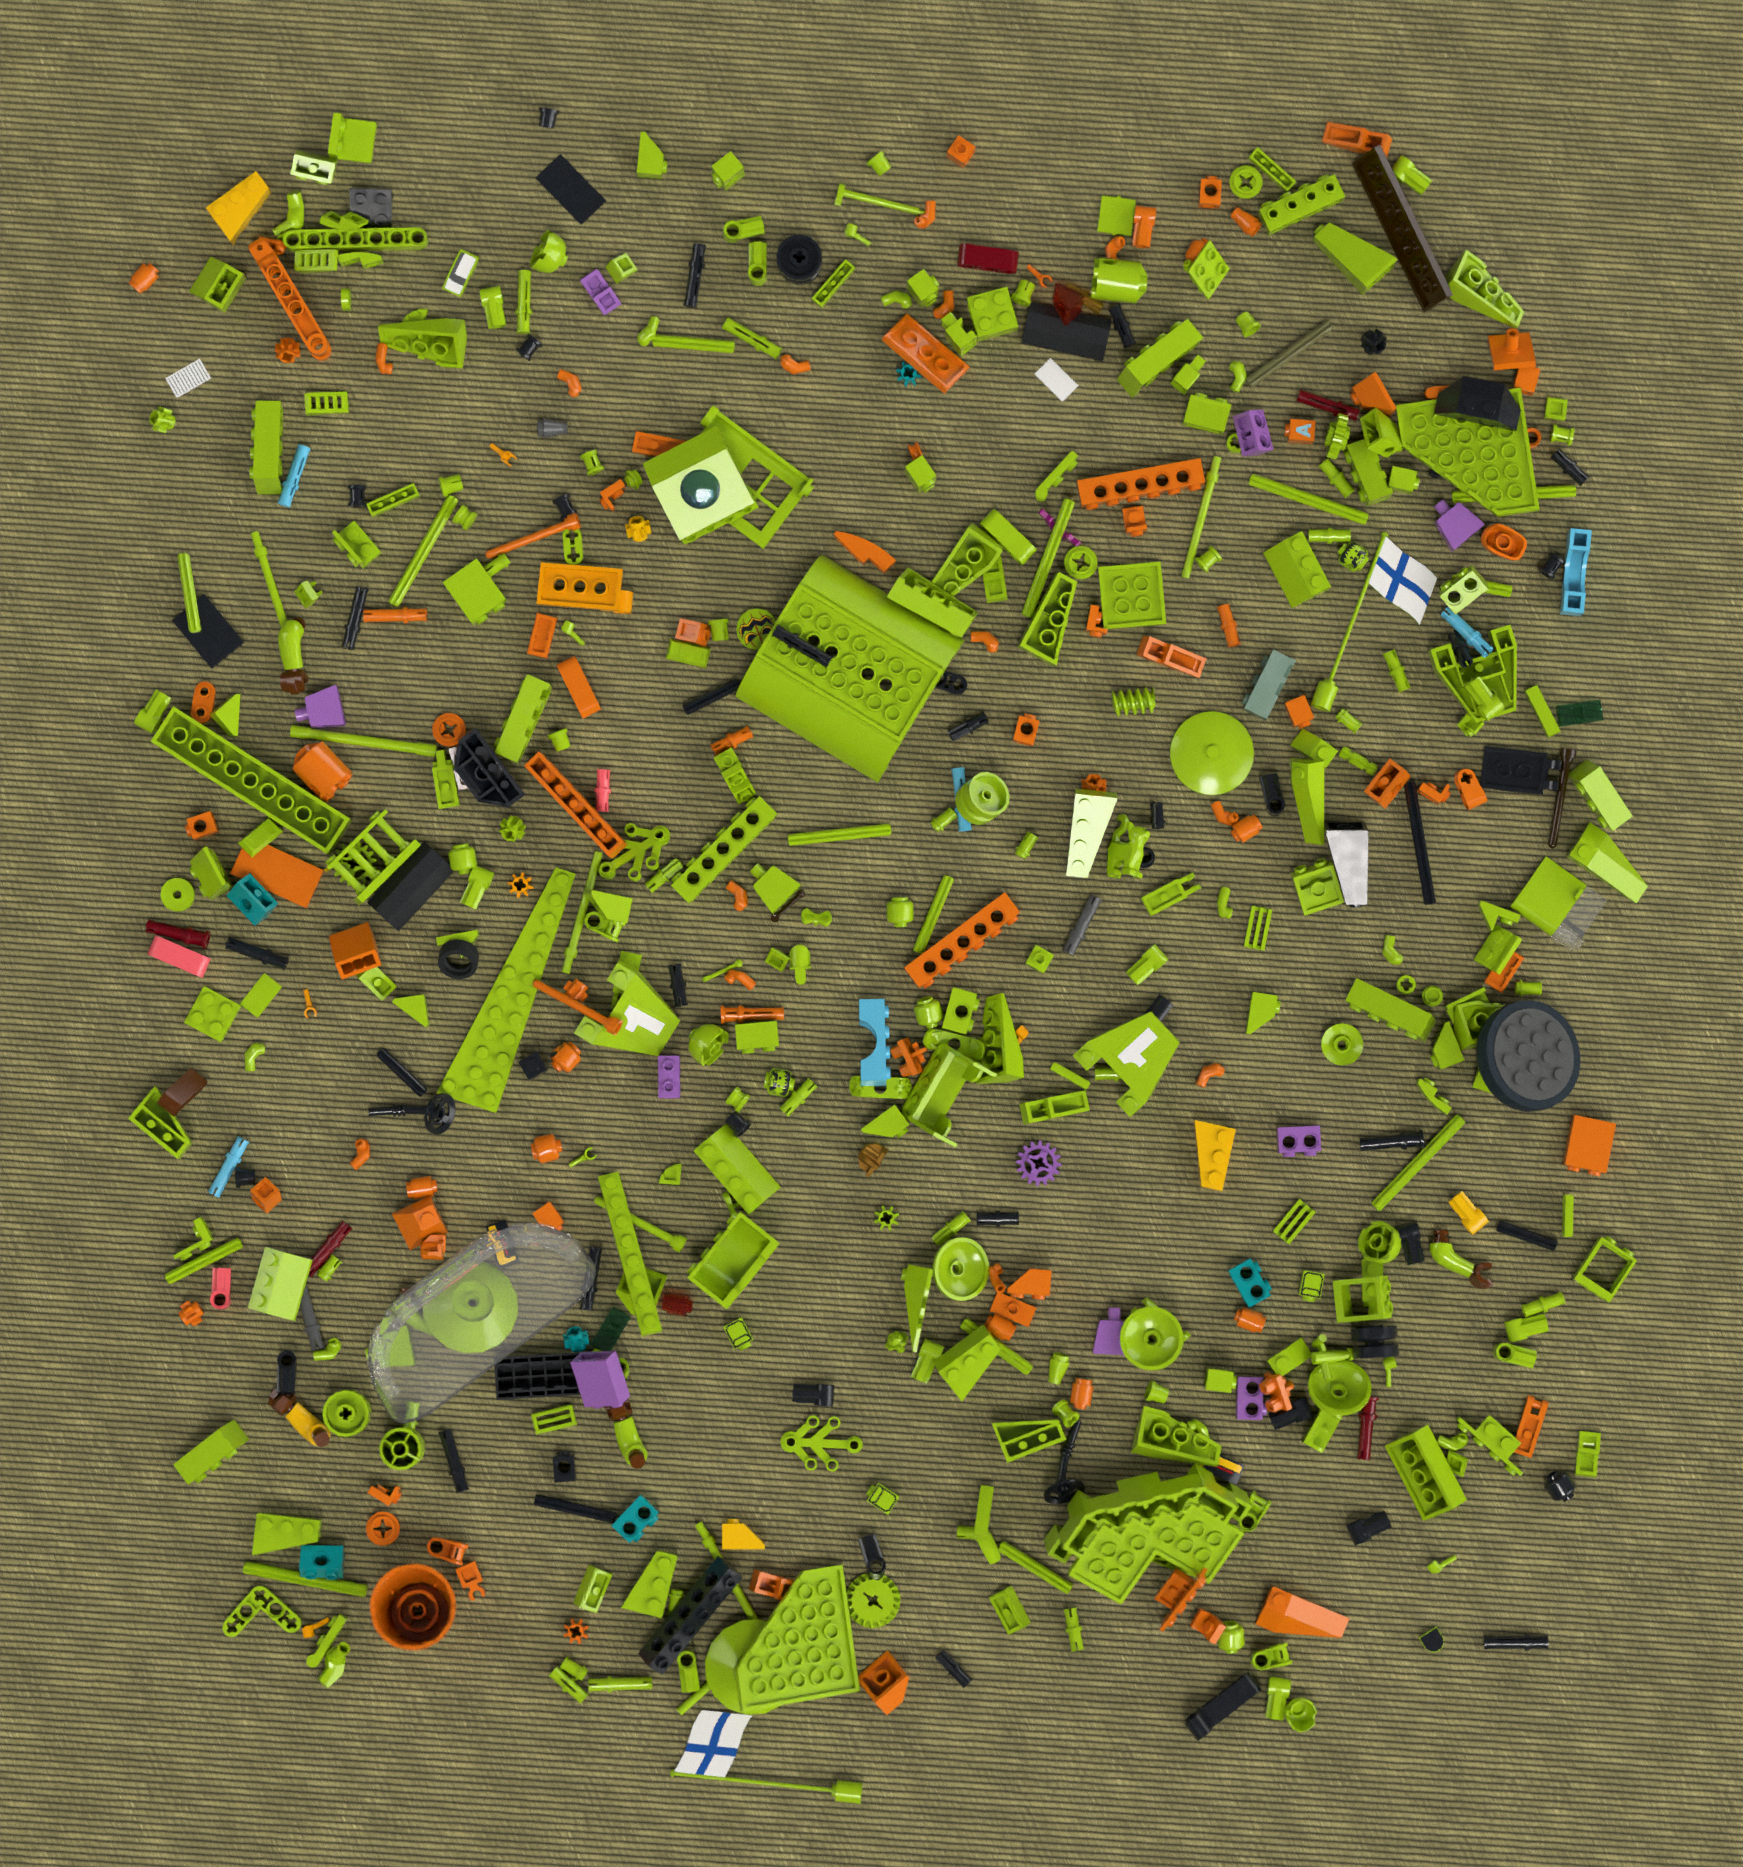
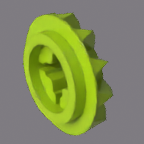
(1255, 183)
(1089, 558)

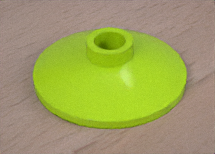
(1353, 1044)

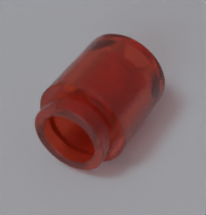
(677, 1304)

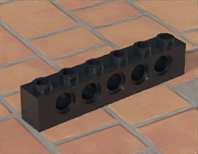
(690, 1615)

